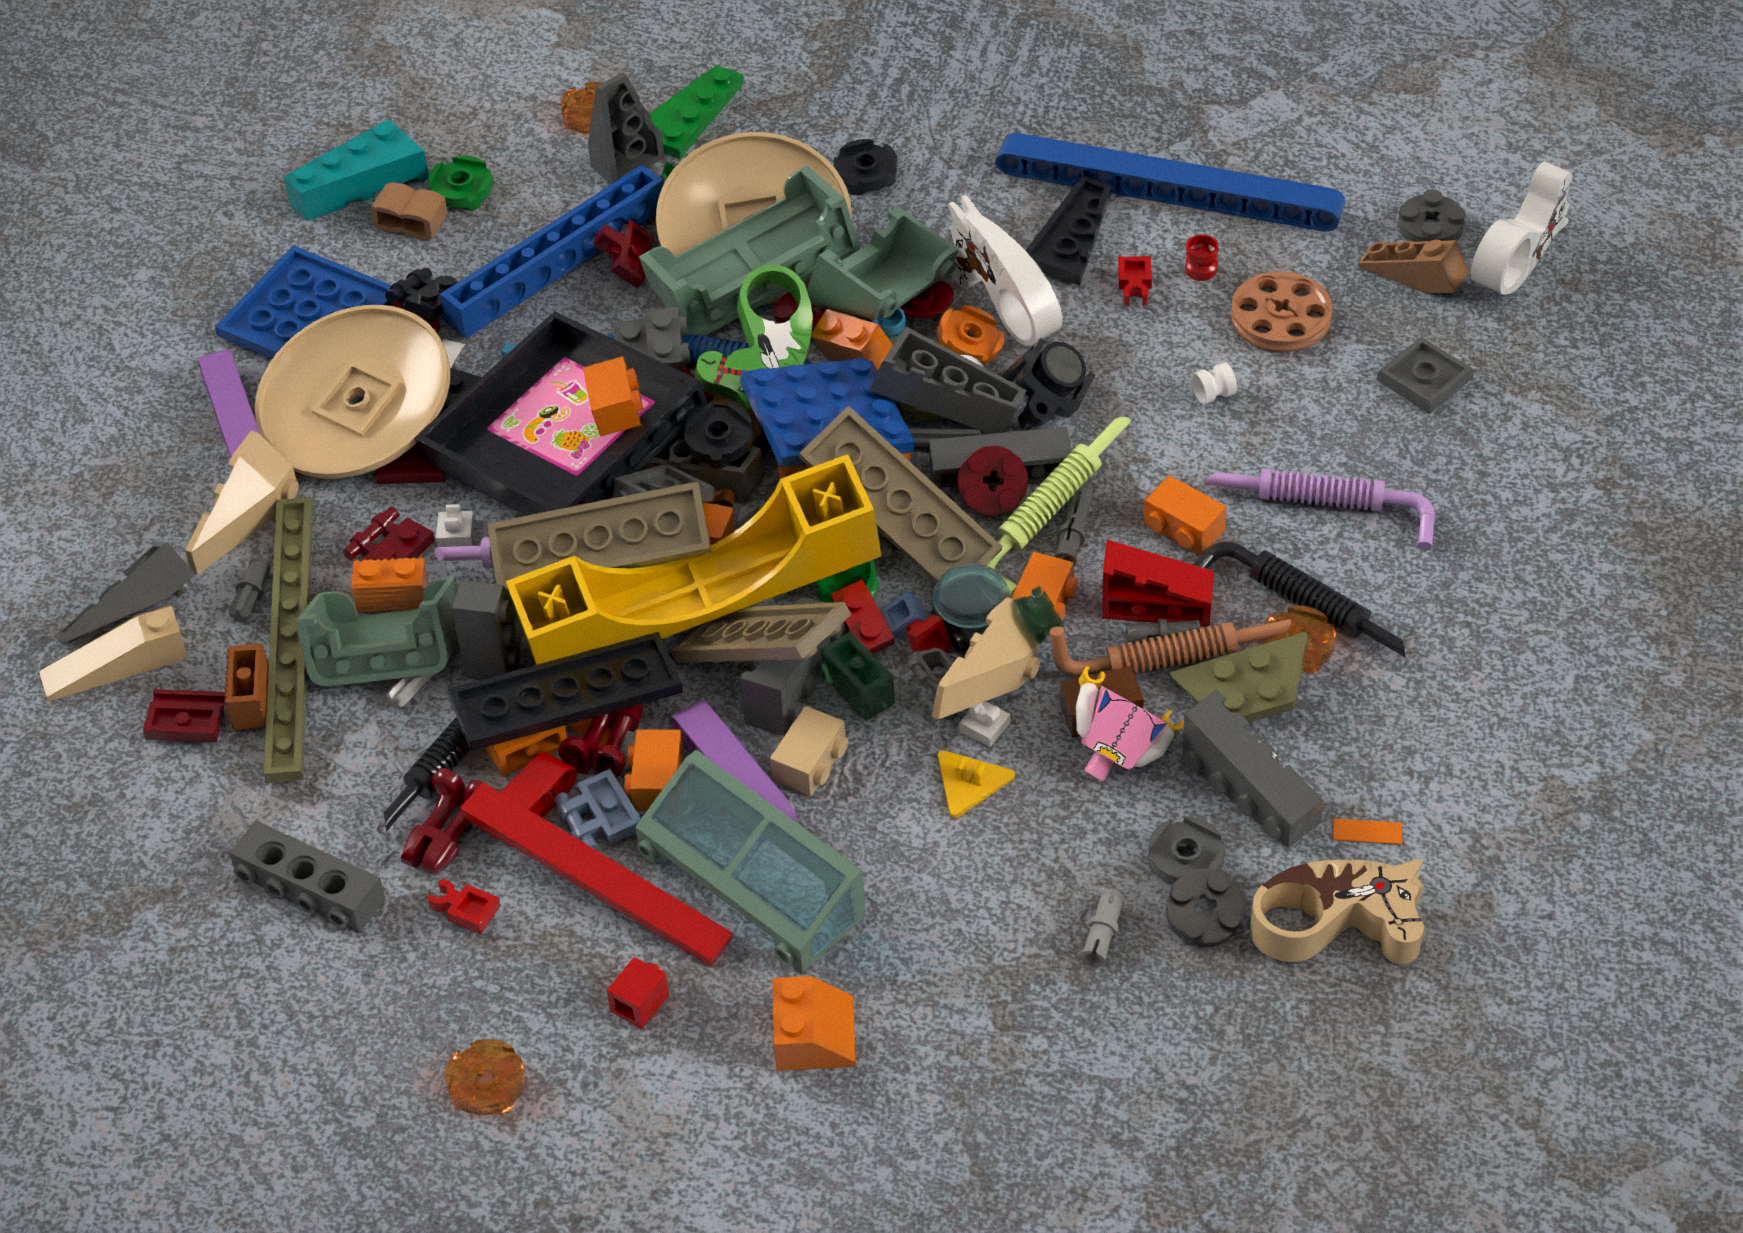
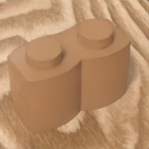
(409, 211)

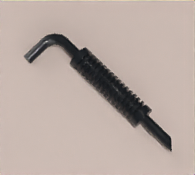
(1304, 591)
(443, 753)

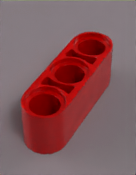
(539, 784)

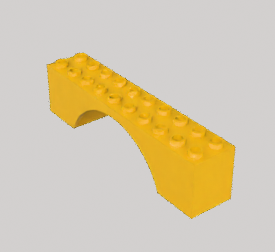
(803, 533)

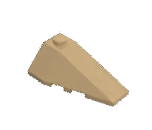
(243, 502)
(128, 649)
(992, 665)

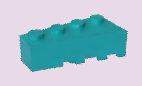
(355, 171)

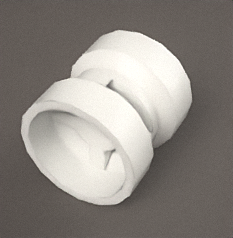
(1214, 383)

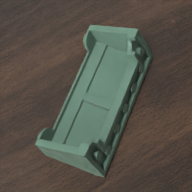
(787, 234)

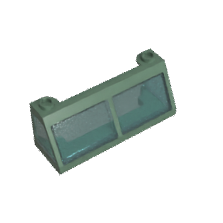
(754, 860)

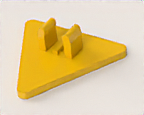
(969, 780)

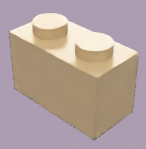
(808, 751)

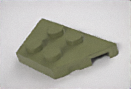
(1253, 681)

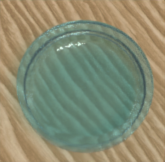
(969, 594)

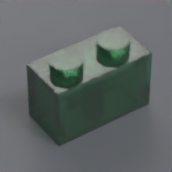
(857, 676)

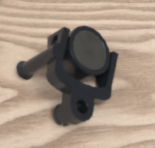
(1048, 379)

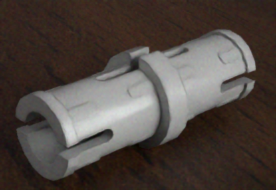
(1102, 927)

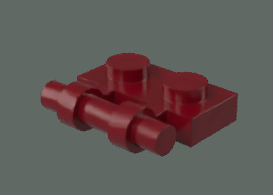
(400, 541)

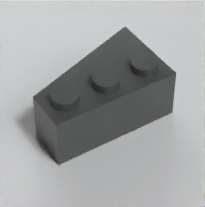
(486, 629)

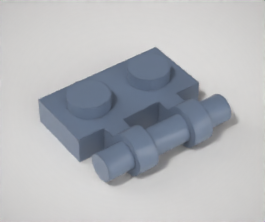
(608, 805)

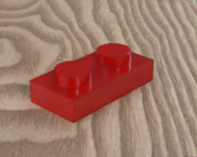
(865, 619)

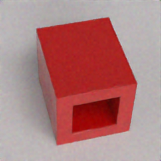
(638, 992)

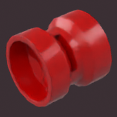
(1201, 257)

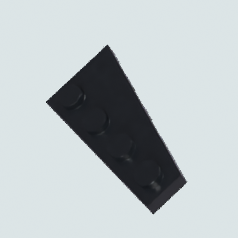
(1070, 233)

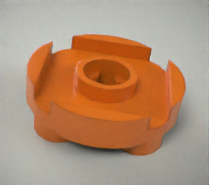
(986, 340)

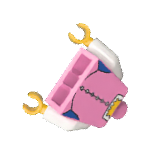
(1118, 728)

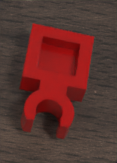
(1135, 277)
(468, 908)

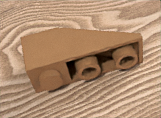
(1425, 265)

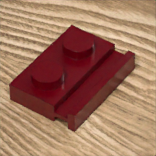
(409, 469)
(184, 715)

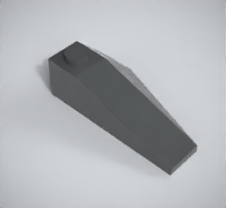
(621, 131)
(148, 581)

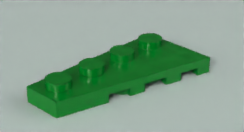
(694, 108)

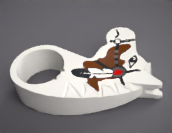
(1516, 245)
(1009, 274)

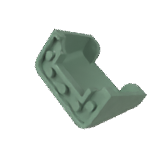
(885, 272)
(378, 646)

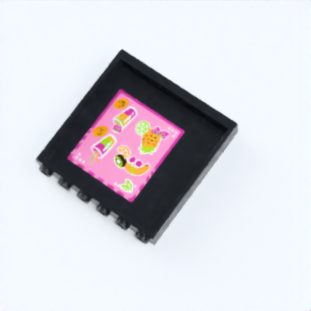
(530, 424)

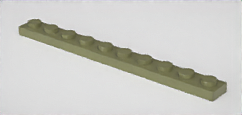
(286, 661)

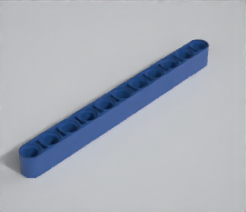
(1173, 181)

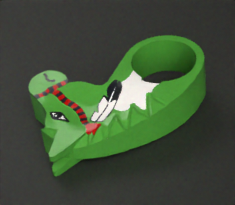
(769, 343)

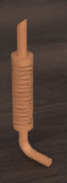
(1165, 650)

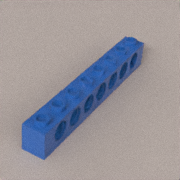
(548, 253)

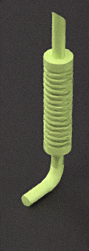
(1053, 493)

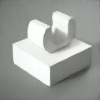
(455, 527)
(984, 723)

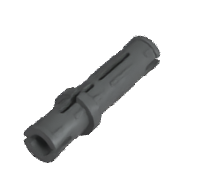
(1072, 532)

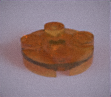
(577, 107)
(1319, 633)
(489, 1097)

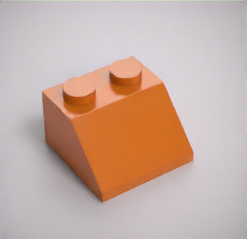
(812, 1024)

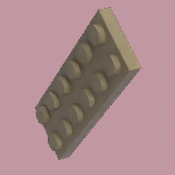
(905, 502)
(605, 533)
(763, 634)

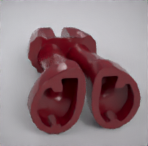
(585, 753)
(427, 842)

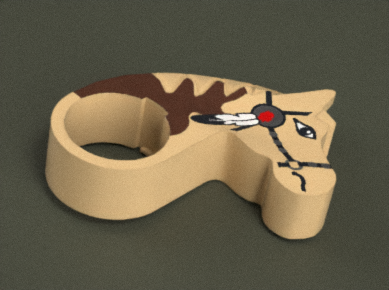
(1342, 895)

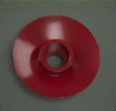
(929, 302)

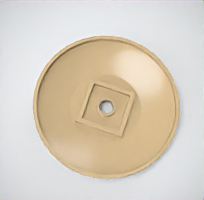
(731, 182)
(348, 354)

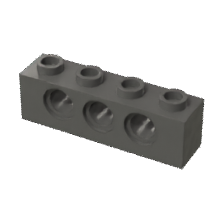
(307, 877)

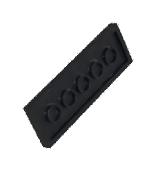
(564, 691)

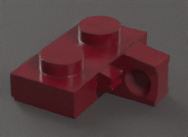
(625, 250)

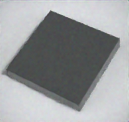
(1425, 375)

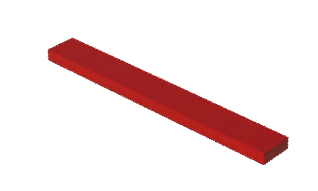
(596, 874)

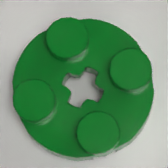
(465, 195)

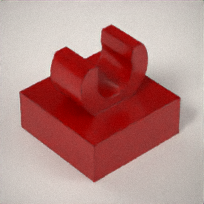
(928, 634)

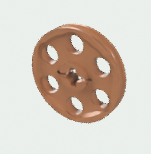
(1281, 311)

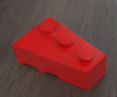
(1154, 587)

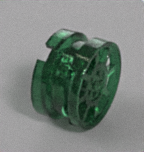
(1038, 614)

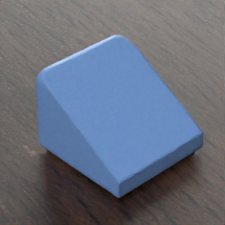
(902, 613)

